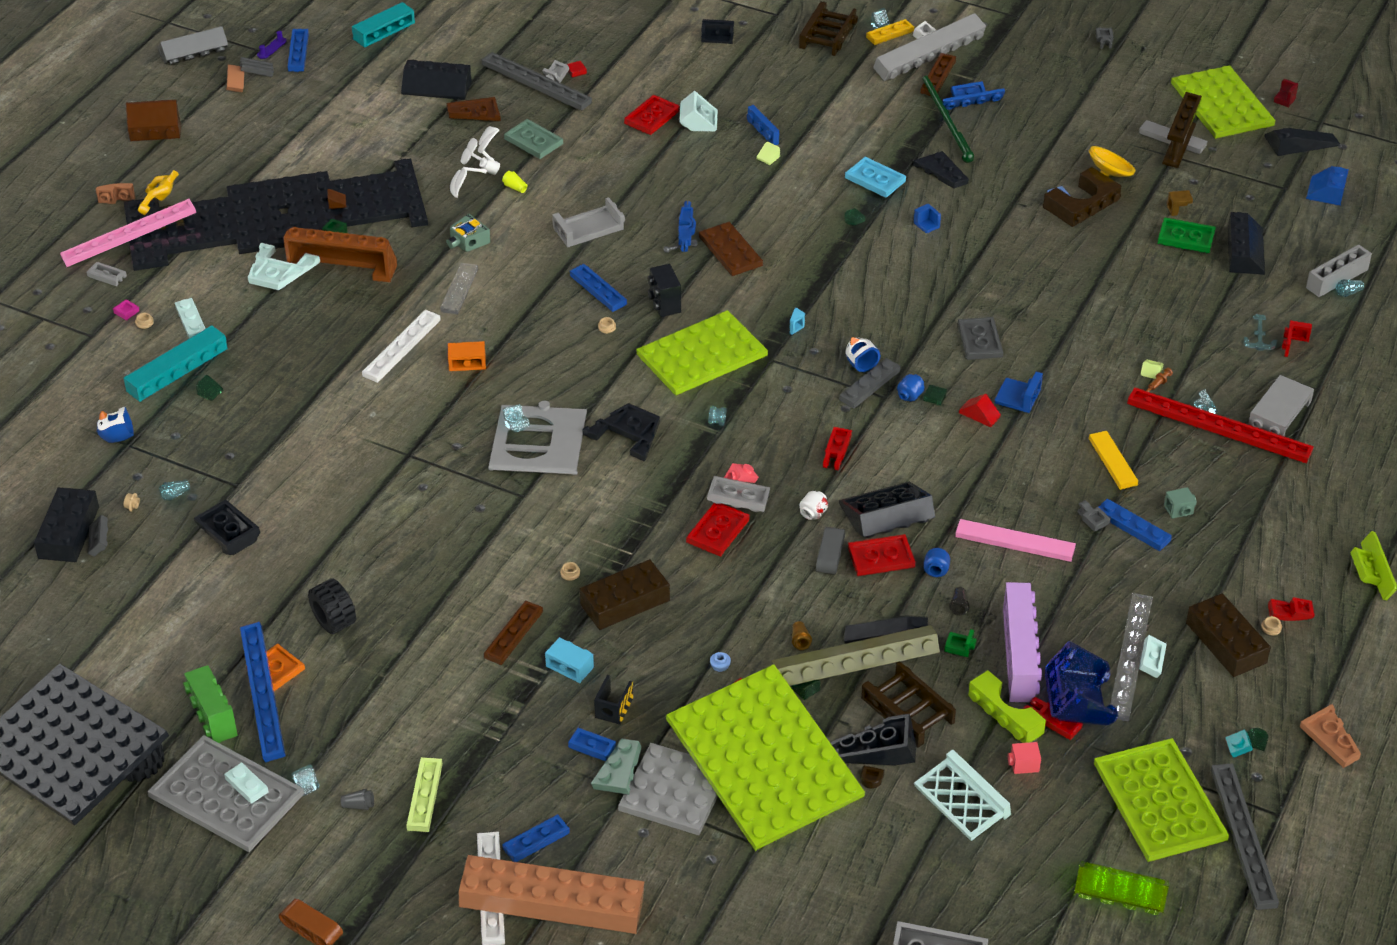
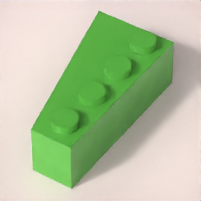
(211, 704)

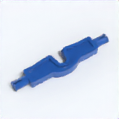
(687, 226)

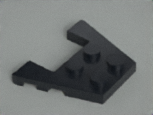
(629, 422)

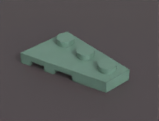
(618, 768)

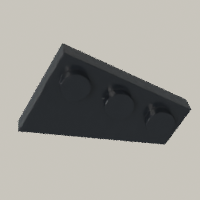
(943, 168)

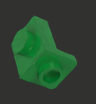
(960, 644)

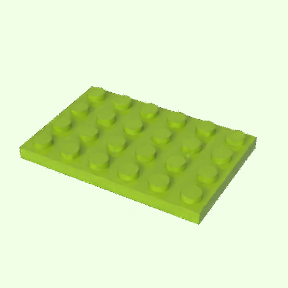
(1226, 101)
(701, 352)
(1160, 800)

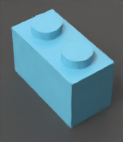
(569, 660)

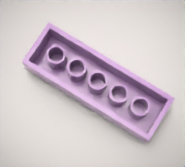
(1021, 642)

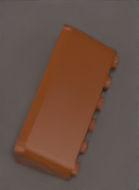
(342, 250)

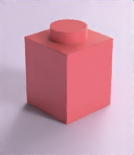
(1025, 758)

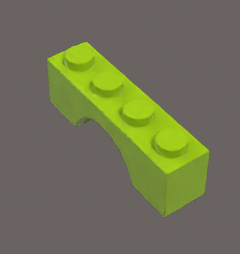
(1022, 723)

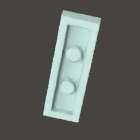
(189, 316)

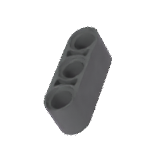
(830, 550)

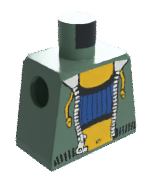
(468, 234)

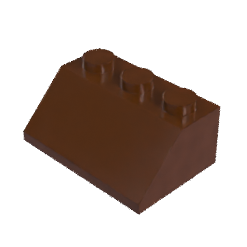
(153, 120)

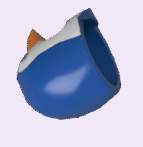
(862, 354)
(115, 426)

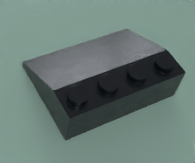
(888, 509)

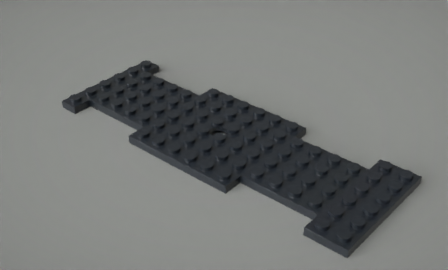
(253, 215)

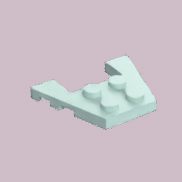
(278, 273)

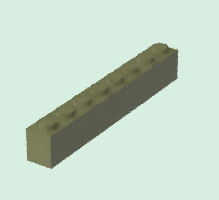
(858, 655)

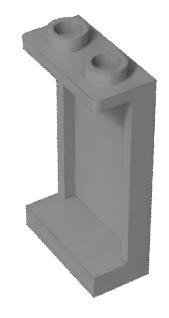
(589, 224)
(1280, 405)

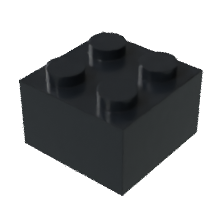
(664, 290)

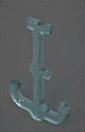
(1260, 346)

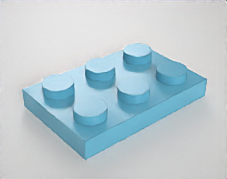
(875, 177)

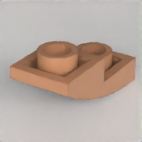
(235, 78)
(114, 192)

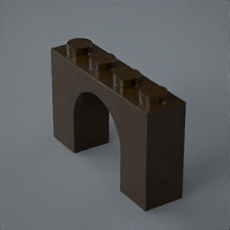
(1075, 210)

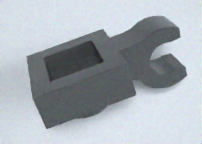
(1094, 518)

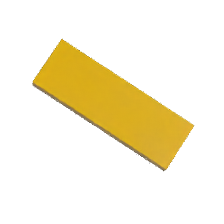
(890, 32)

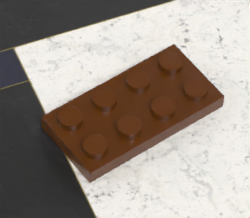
(730, 248)

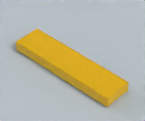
(1113, 460)

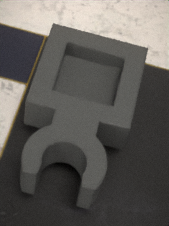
(1104, 36)

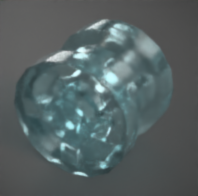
(717, 415)

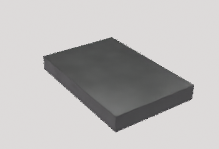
(980, 338)

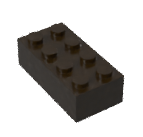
(624, 594)
(1228, 635)

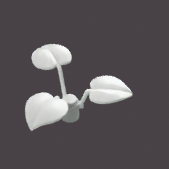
(486, 164)

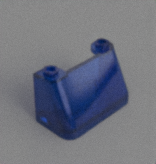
(1075, 686)

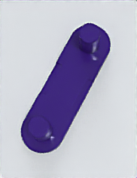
(265, 52)

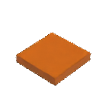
(282, 666)

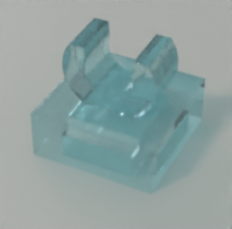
(1205, 402)

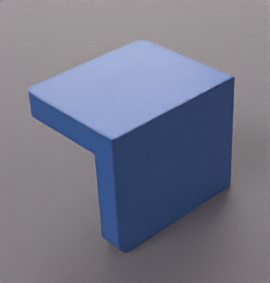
(927, 218)

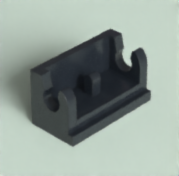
(717, 31)

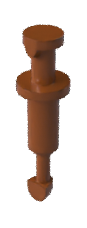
(1160, 379)

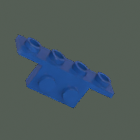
(971, 93)

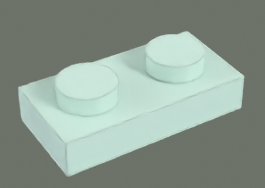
(1152, 656)
(246, 783)

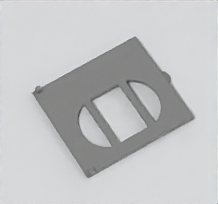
(564, 448)

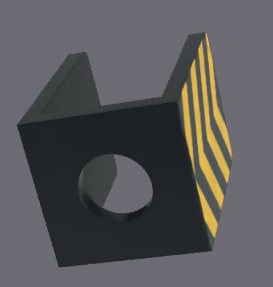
(619, 710)

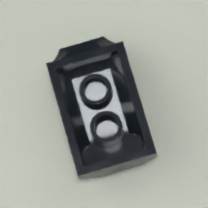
(228, 527)

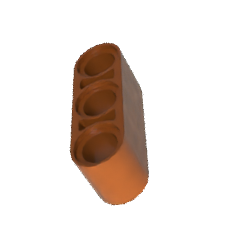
(310, 923)

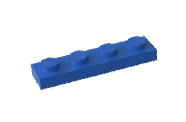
(298, 50)
(598, 287)
(1135, 525)

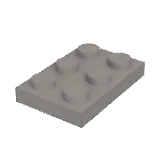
(738, 494)

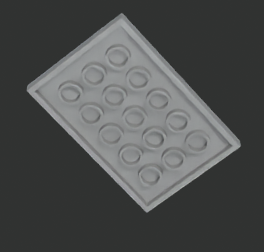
(200, 793)

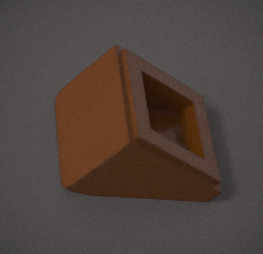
(336, 199)

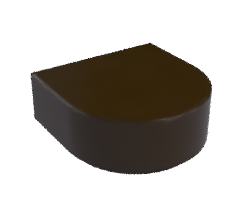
(871, 777)

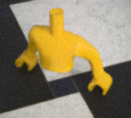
(161, 192)

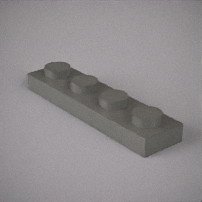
(869, 383)

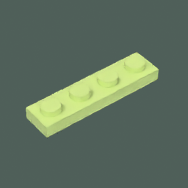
(424, 794)

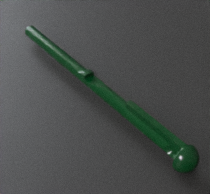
(968, 155)

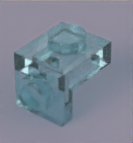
(514, 418)

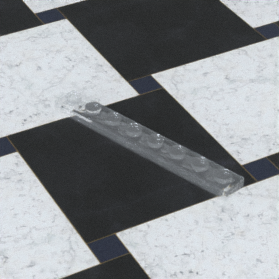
(1131, 655)

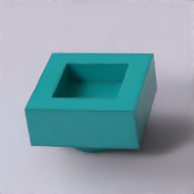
(1239, 743)

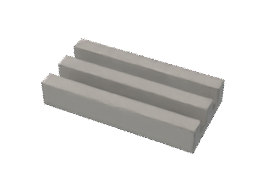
(105, 275)

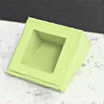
(769, 153)
(1151, 368)

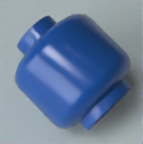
(910, 387)
(937, 562)

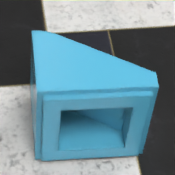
(797, 321)

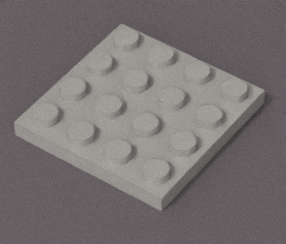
(670, 790)

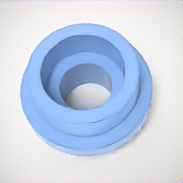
(720, 661)

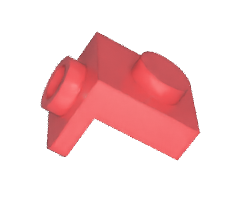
(741, 473)

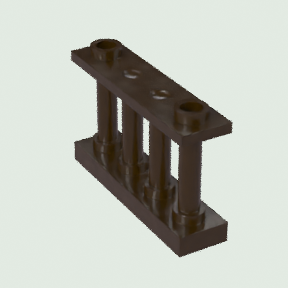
(817, 20)
(1182, 129)
(888, 707)

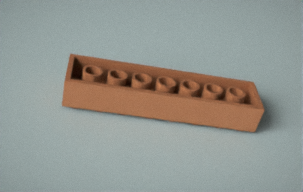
(551, 894)

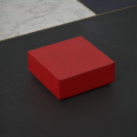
(576, 69)

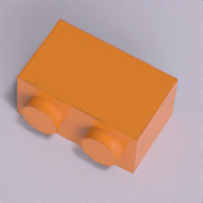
(466, 356)

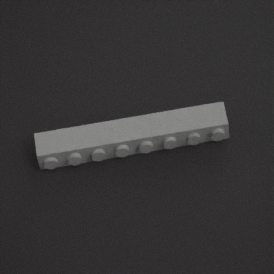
(929, 47)

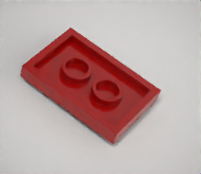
(652, 114)
(717, 528)
(881, 555)

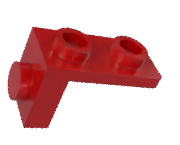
(1296, 331)

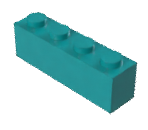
(383, 24)

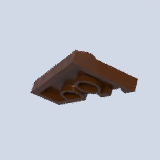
(475, 109)

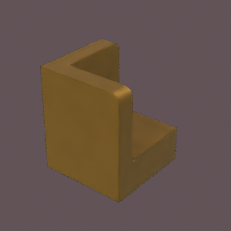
(1177, 199)

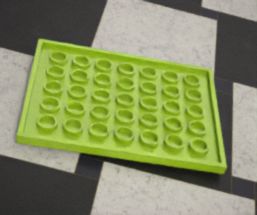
(765, 756)

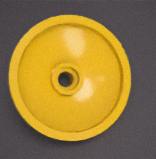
(1110, 162)

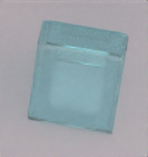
(879, 19)
(306, 779)

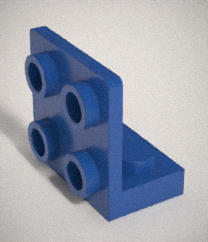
(1019, 394)

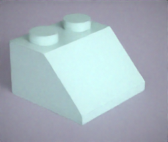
(698, 113)

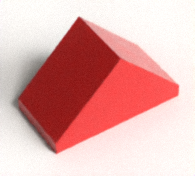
(981, 410)

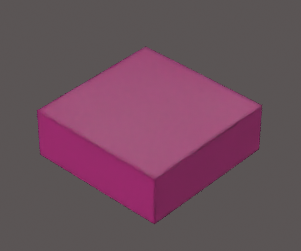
(126, 309)

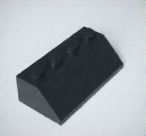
(436, 79)
(1245, 244)

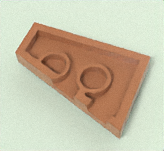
(1330, 734)

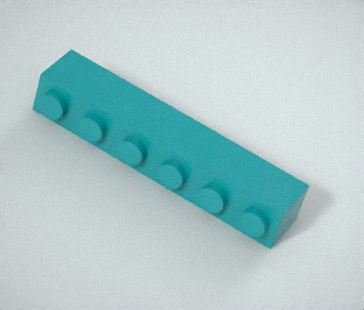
(175, 363)

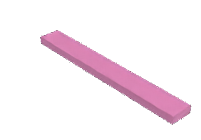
(128, 232)

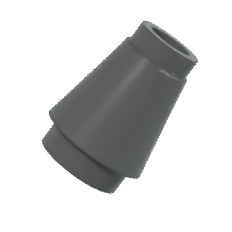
(360, 800)

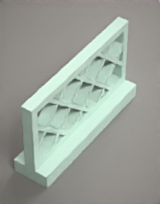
(979, 787)

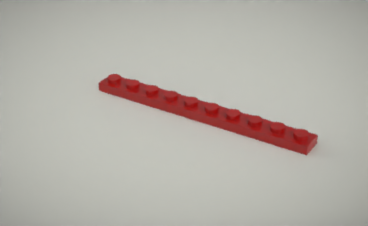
(1220, 425)

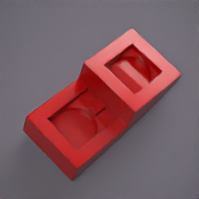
(1294, 610)

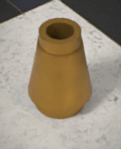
(800, 636)

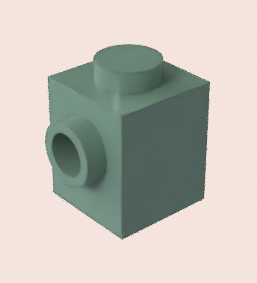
(1180, 502)

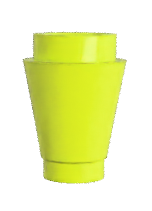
(513, 181)

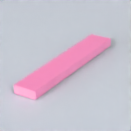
(1015, 540)

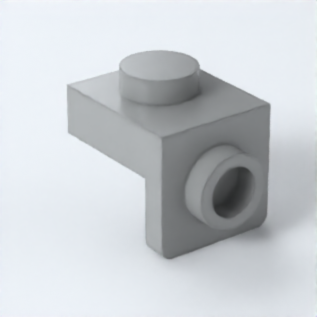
(556, 71)

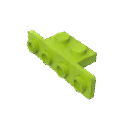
(1373, 566)

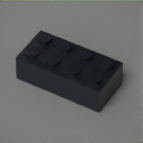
(66, 524)

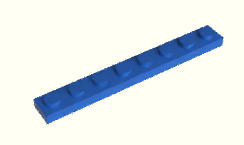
(262, 692)

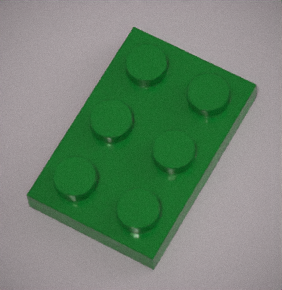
(1186, 235)

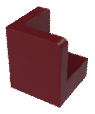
(1287, 93)

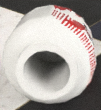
(813, 505)

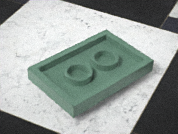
(533, 138)

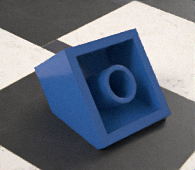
(1328, 185)

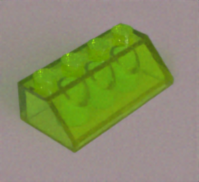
(1122, 887)

